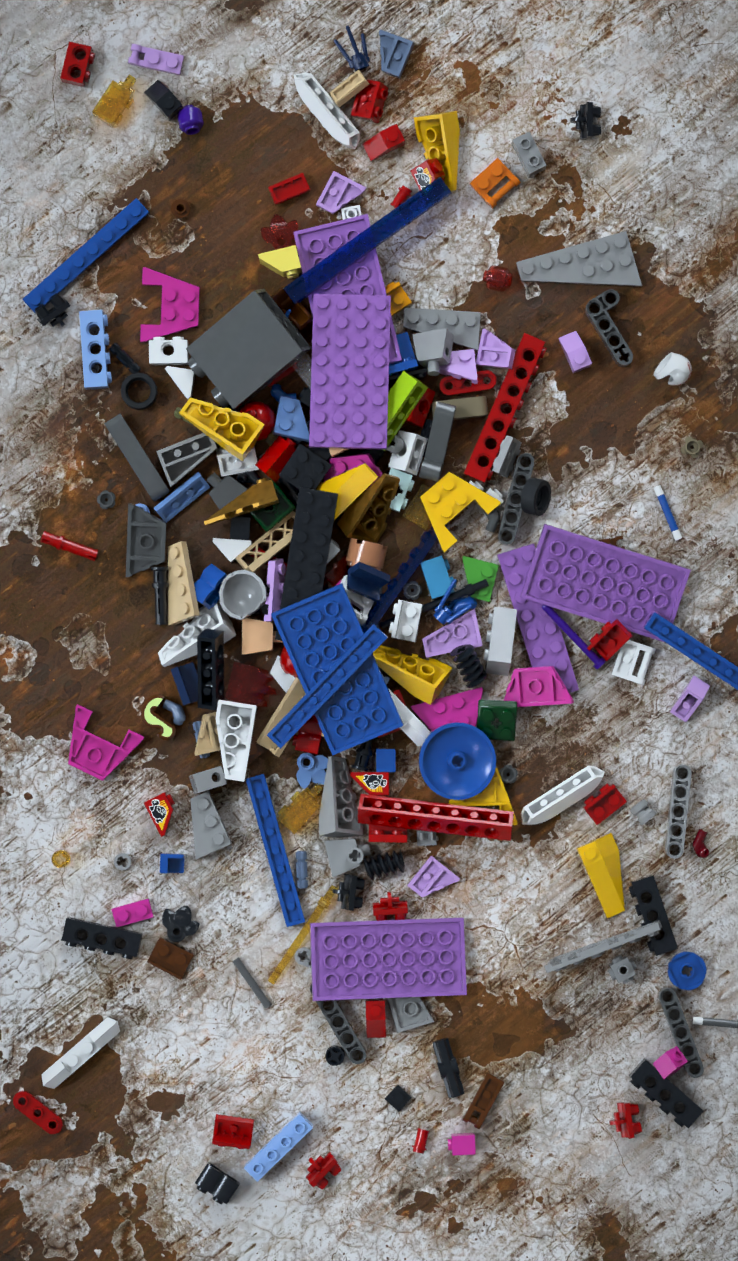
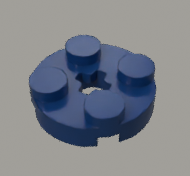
(697, 973)

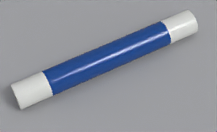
(667, 512)

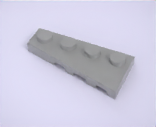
(462, 324)
(408, 1013)

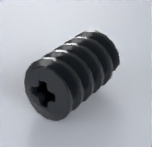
(469, 665)
(384, 865)

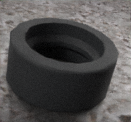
(142, 405)
(535, 496)

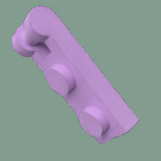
(156, 59)

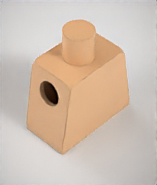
(257, 636)

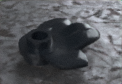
(179, 920)

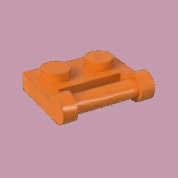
(490, 178)

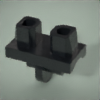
(584, 120)
(45, 316)
(347, 892)

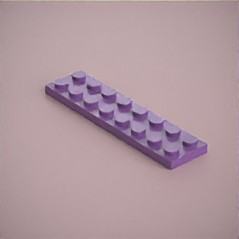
(539, 632)

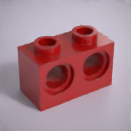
(71, 64)

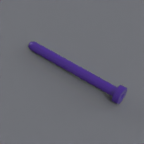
(598, 662)

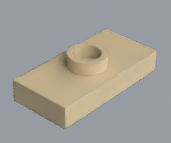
(349, 88)

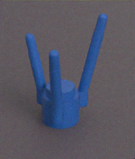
(444, 613)

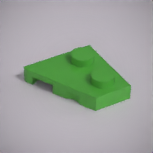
(478, 570)

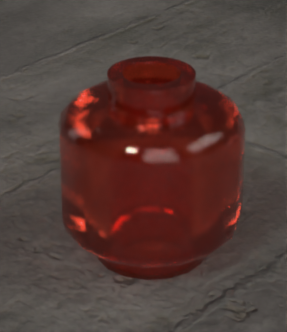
(497, 278)

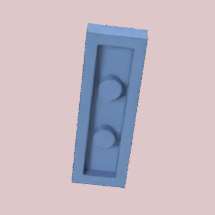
(181, 497)

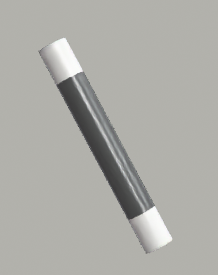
(715, 1022)

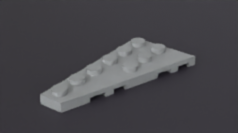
(593, 263)
(597, 949)

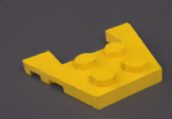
(450, 498)
(492, 795)

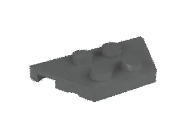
(144, 540)

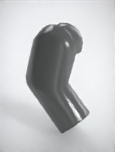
(493, 519)

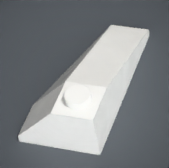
(185, 644)
(235, 732)

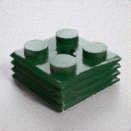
(269, 518)
(507, 715)

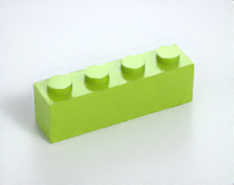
(401, 402)

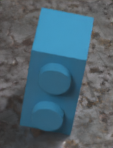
(437, 576)

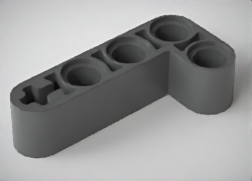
(612, 331)
(438, 441)

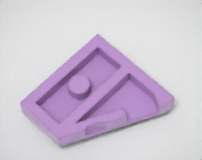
(338, 193)
(494, 352)
(431, 878)

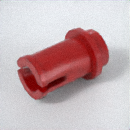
(401, 196)
(420, 1141)

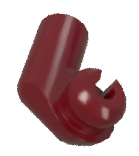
(699, 846)

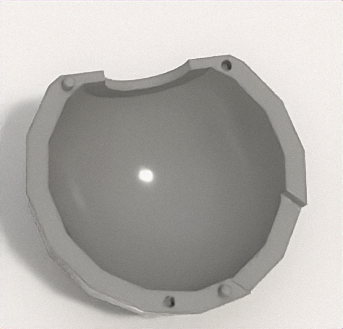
(242, 594)

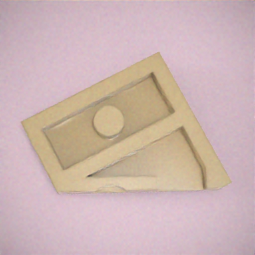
(208, 735)

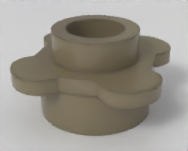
(692, 442)

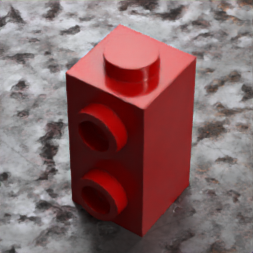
(276, 457)

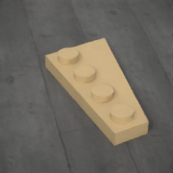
(181, 588)

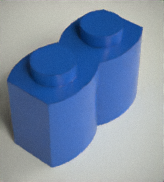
(209, 585)

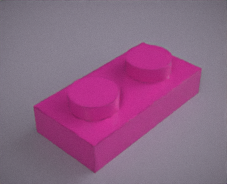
(132, 912)

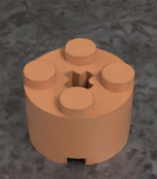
(367, 553)

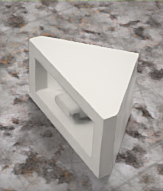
(183, 379)
(231, 548)

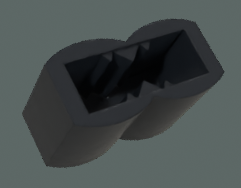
(216, 1183)

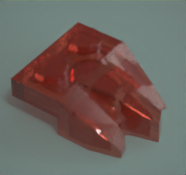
(249, 685)

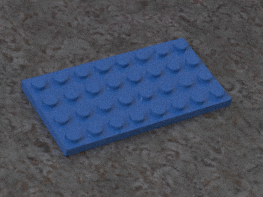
(316, 637)

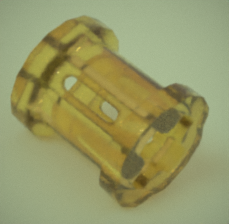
(56, 862)

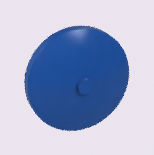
(457, 761)

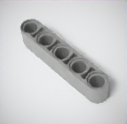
(672, 819)

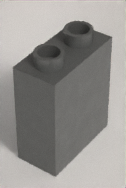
(246, 349)

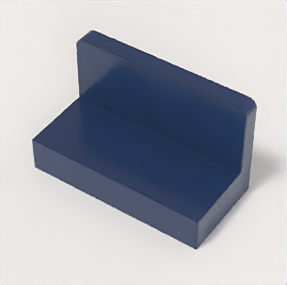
(366, 581)
(186, 682)

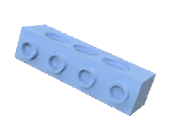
(87, 320)
(278, 1146)

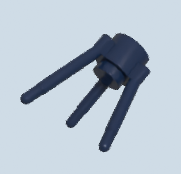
(360, 60)

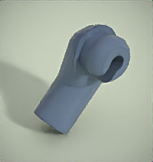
(177, 711)

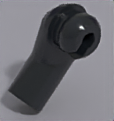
(248, 477)

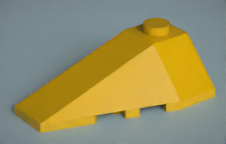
(441, 141)
(228, 428)
(349, 486)
(418, 676)
(604, 870)

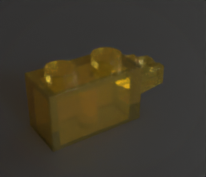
(114, 101)
(301, 808)

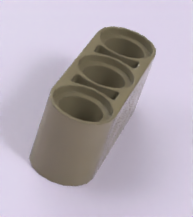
(467, 407)

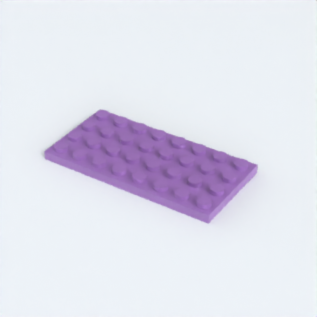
(360, 278)
(350, 371)
(603, 581)
(388, 959)

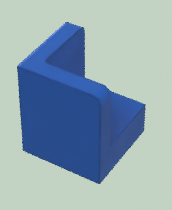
(385, 760)
(172, 863)

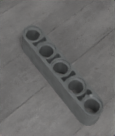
(137, 457)
(513, 508)
(674, 1024)
(343, 1029)

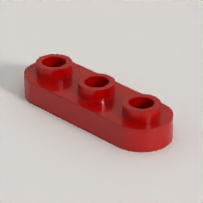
(460, 388)
(33, 1104)

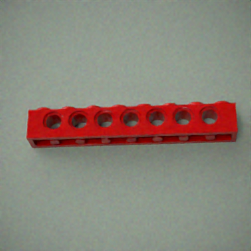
(527, 344)
(435, 817)

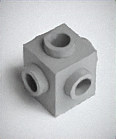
(615, 966)

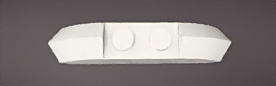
(326, 110)
(412, 725)
(562, 796)
(80, 1053)

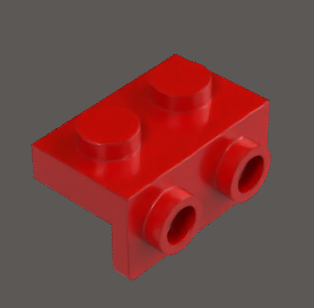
(610, 640)
(233, 1131)

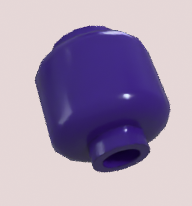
(190, 120)

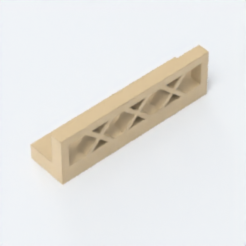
(272, 551)
(291, 698)

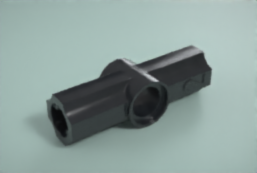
(448, 1068)

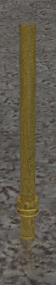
(323, 903)

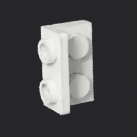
(232, 465)
(406, 620)

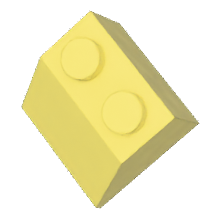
(282, 261)

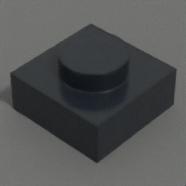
(398, 1098)

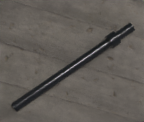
(468, 589)

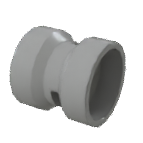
(642, 811)

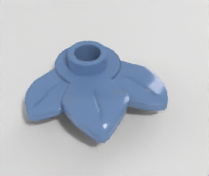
(314, 772)

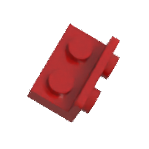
(370, 101)
(604, 803)
(387, 834)

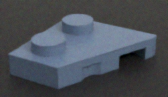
(394, 53)

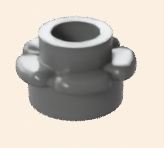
(101, 499)
(407, 590)
(508, 769)

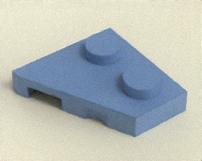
(291, 420)

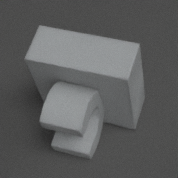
(426, 838)

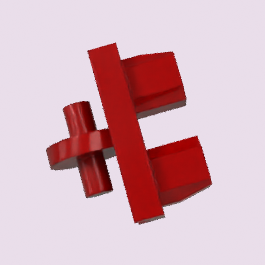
(390, 906)
(623, 1120)
(320, 1168)

